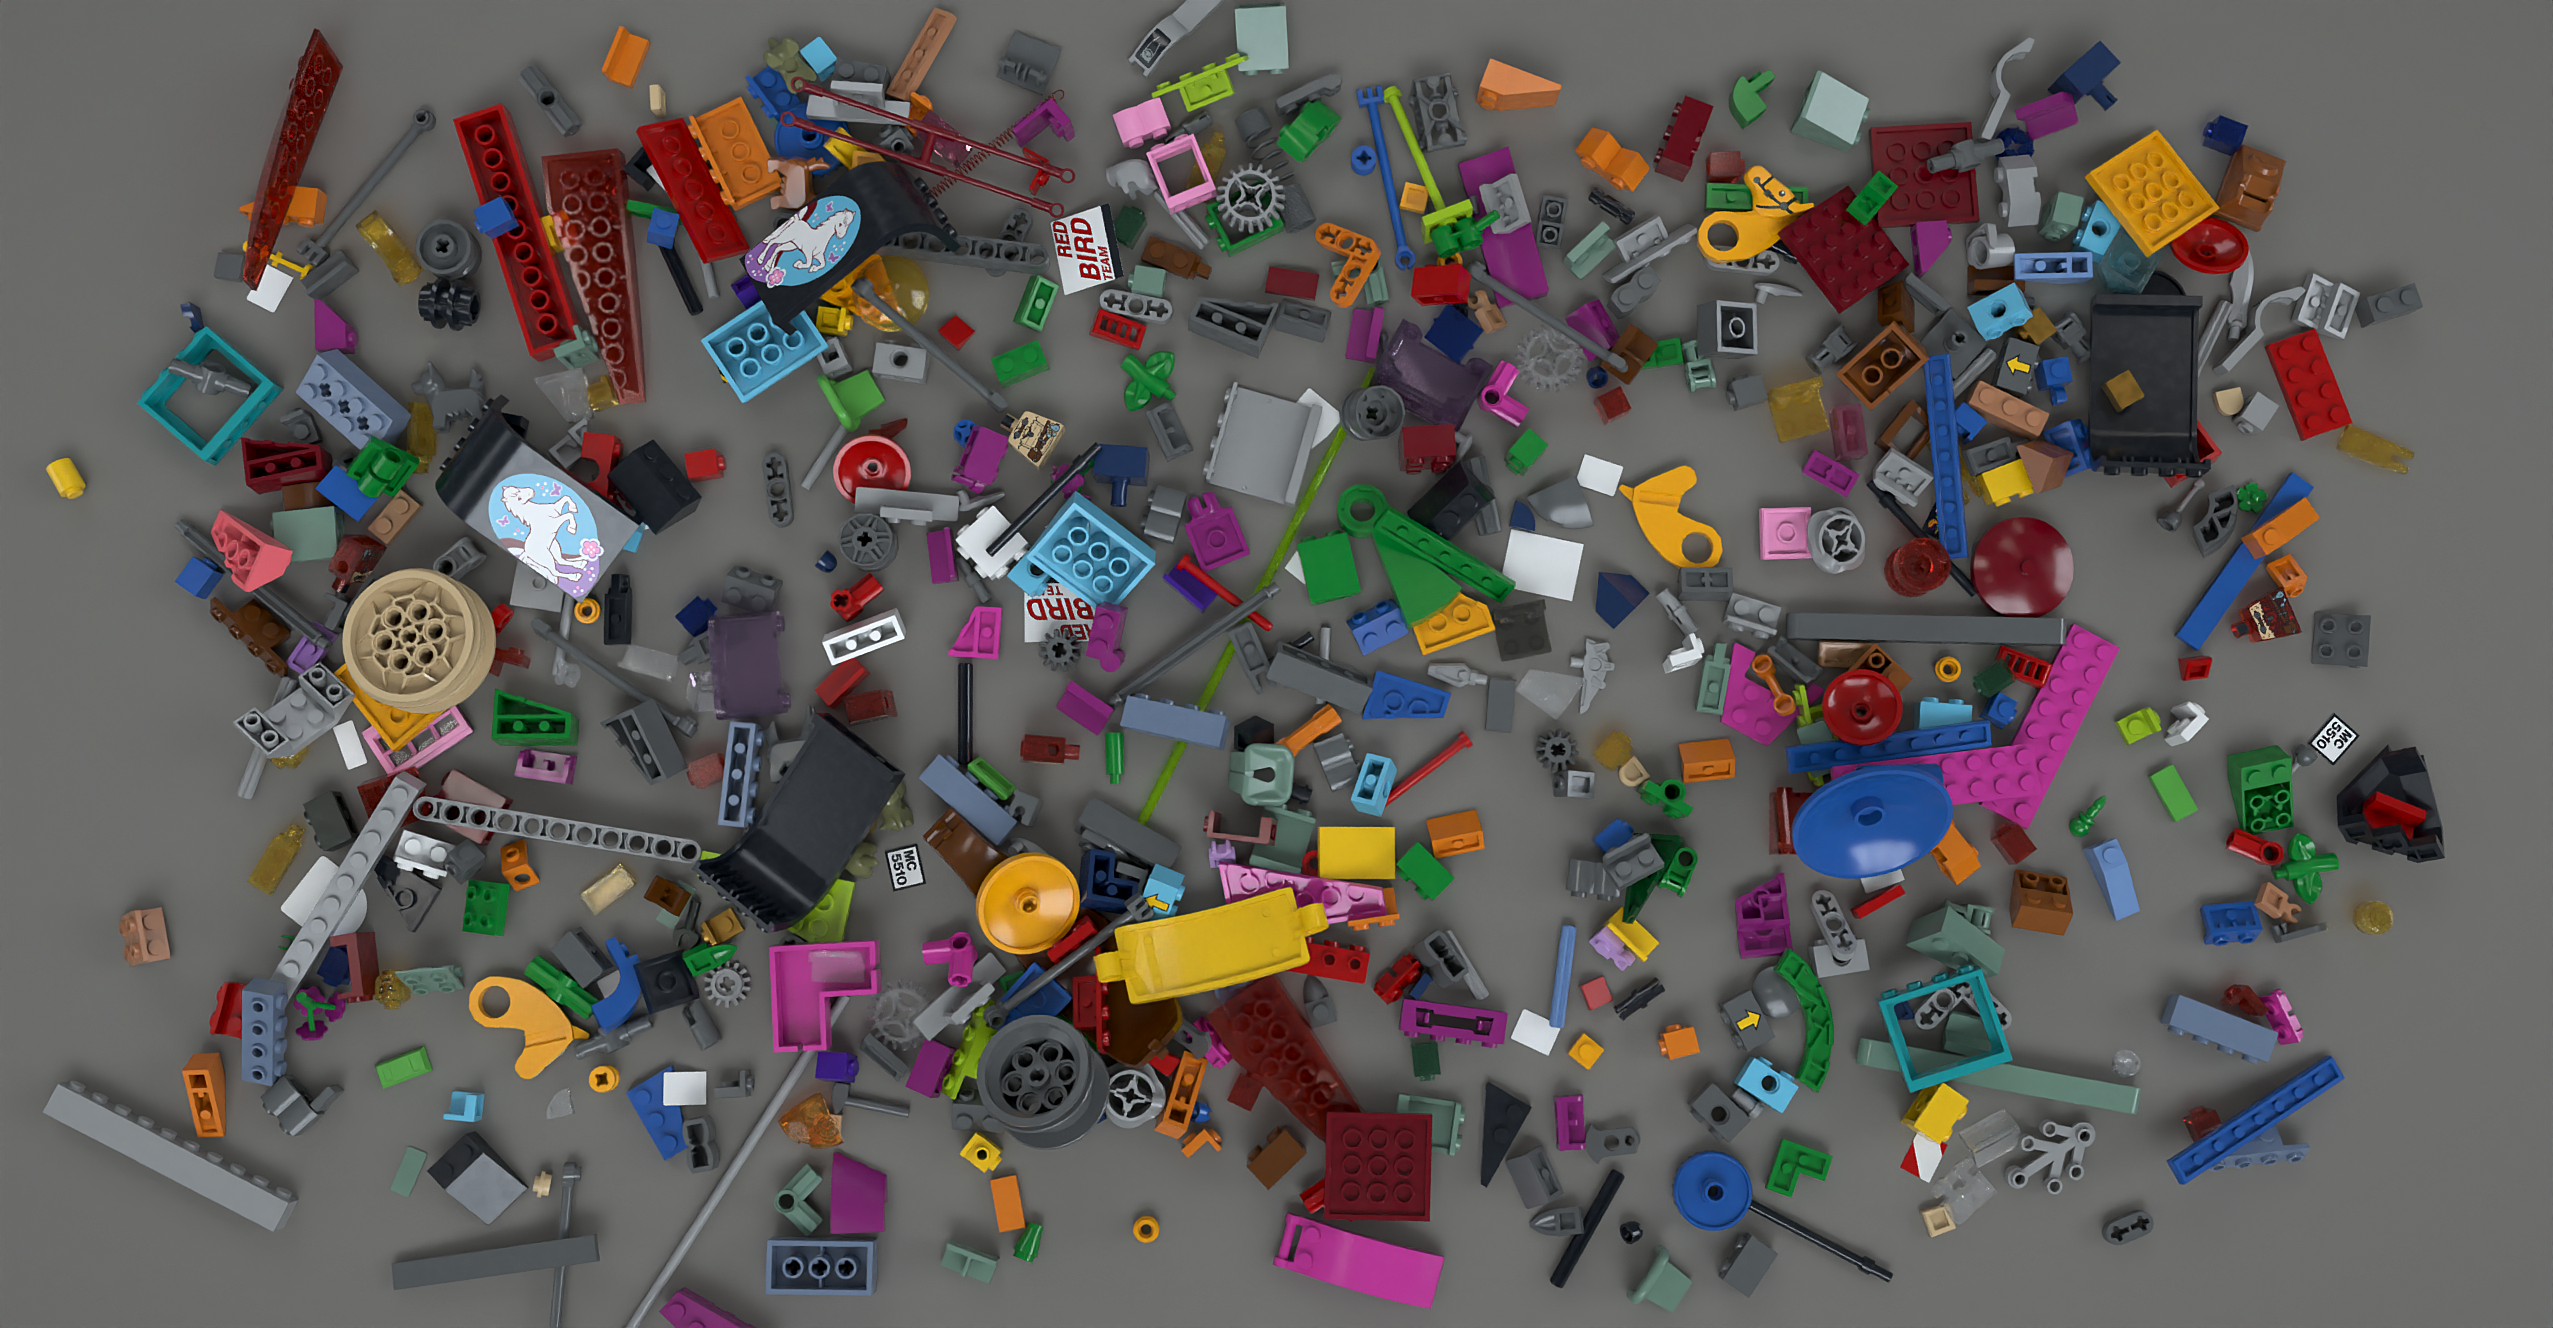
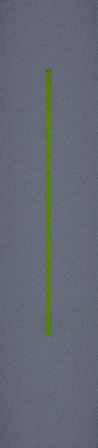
(1265, 581)

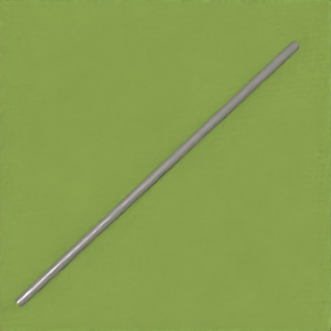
(729, 1176)

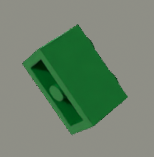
(1020, 364)
(1525, 452)
(1424, 872)

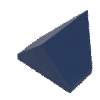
(1618, 597)

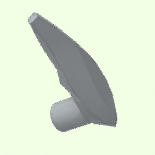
(1765, 288)
(1464, 446)
(978, 502)
(1025, 845)

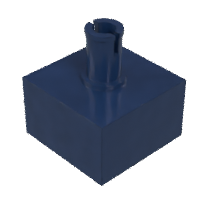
(2087, 76)
(1121, 467)

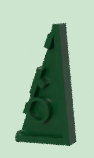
(1639, 892)

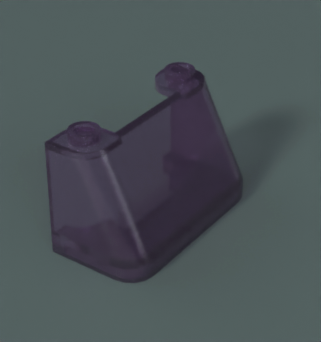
(1428, 380)
(747, 664)

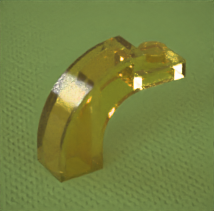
(390, 247)

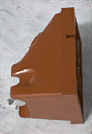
(2249, 188)
(1883, 364)

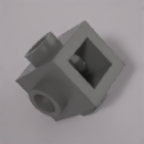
(894, 139)

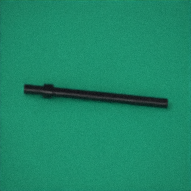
(1079, 464)
(1888, 501)
(1864, 1263)

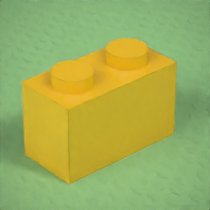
(2005, 482)

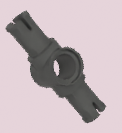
(1965, 155)
(210, 377)
(614, 1039)

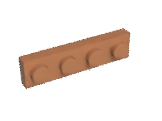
(921, 55)

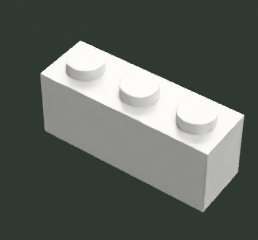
(864, 636)

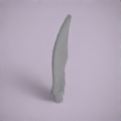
(2241, 287)

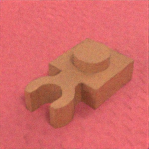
(2275, 903)

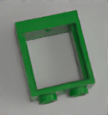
(1223, 240)

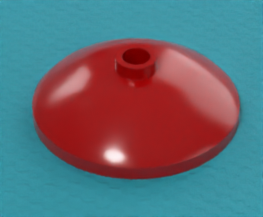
(2211, 247)
(852, 466)
(1863, 691)

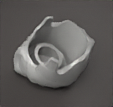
(1132, 176)

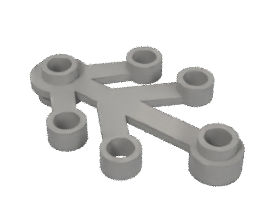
(2053, 1154)

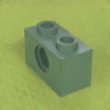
(2060, 216)

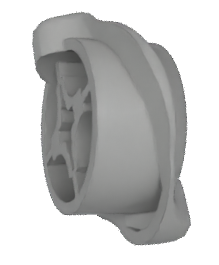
(1845, 537)
(1156, 1099)

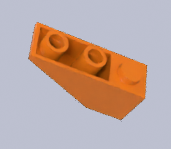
(305, 208)

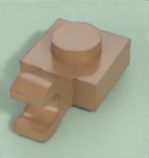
(1487, 314)

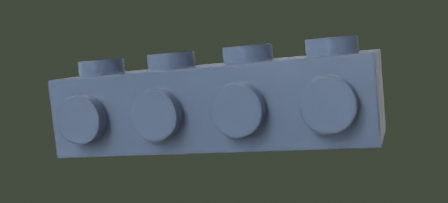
(1175, 722)
(739, 775)
(968, 799)
(2220, 1028)
(263, 1031)

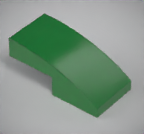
(1871, 198)
(1667, 354)

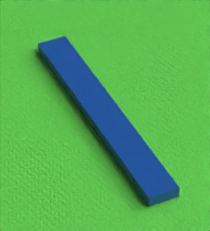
(1945, 455)
(2236, 570)
(1897, 746)
(2255, 1120)

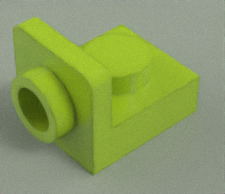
(2138, 725)

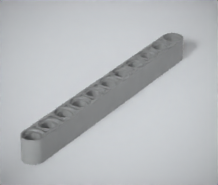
(546, 826)

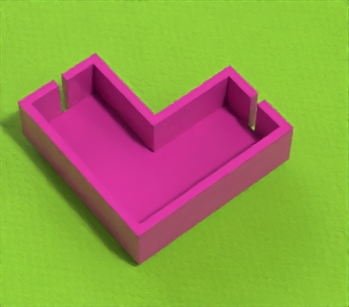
(803, 1006)

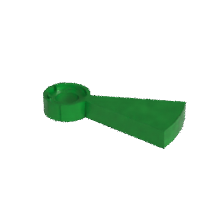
(1415, 582)

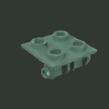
(426, 979)

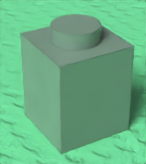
(1148, 281)

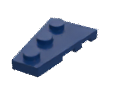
(1404, 698)
(661, 1121)

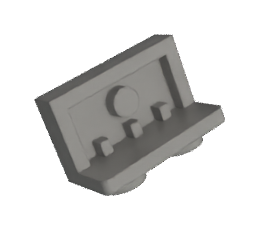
(1509, 201)
(1901, 477)

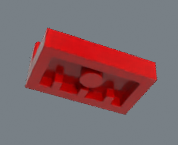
(1075, 937)
(228, 1013)

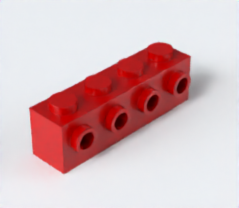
(1335, 962)

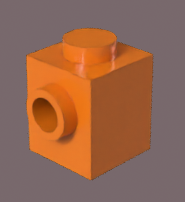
(1678, 1041)

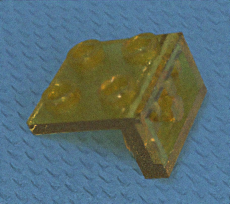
(1798, 409)

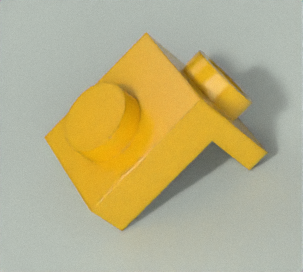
(834, 321)

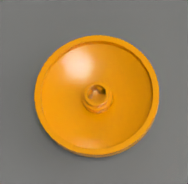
(1027, 903)

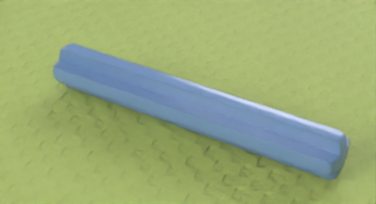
(1562, 976)

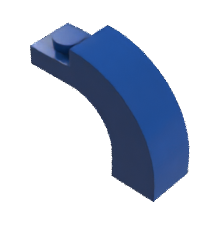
(623, 1001)

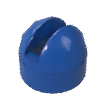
(1200, 1112)

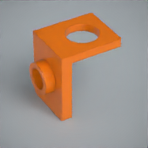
(515, 862)

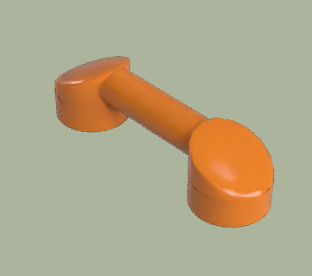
(1766, 670)

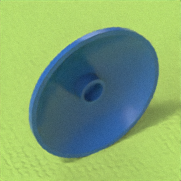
(1873, 820)

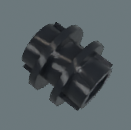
(449, 304)

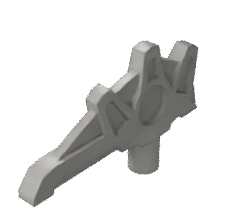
(1593, 668)

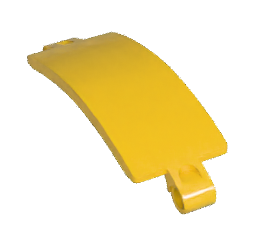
(1212, 947)

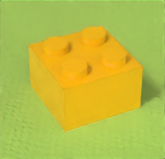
(1935, 1112)

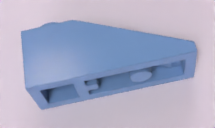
(2054, 267)
(2113, 877)

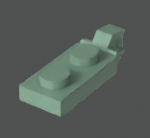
(1714, 681)

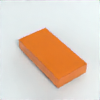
(1008, 1203)

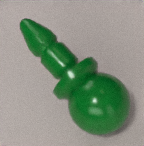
(2080, 825)

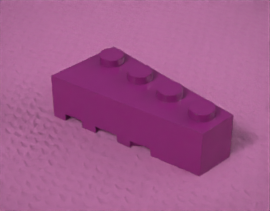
(693, 1311)

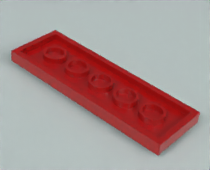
(692, 190)

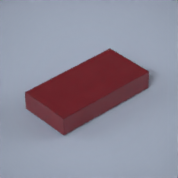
(1292, 283)

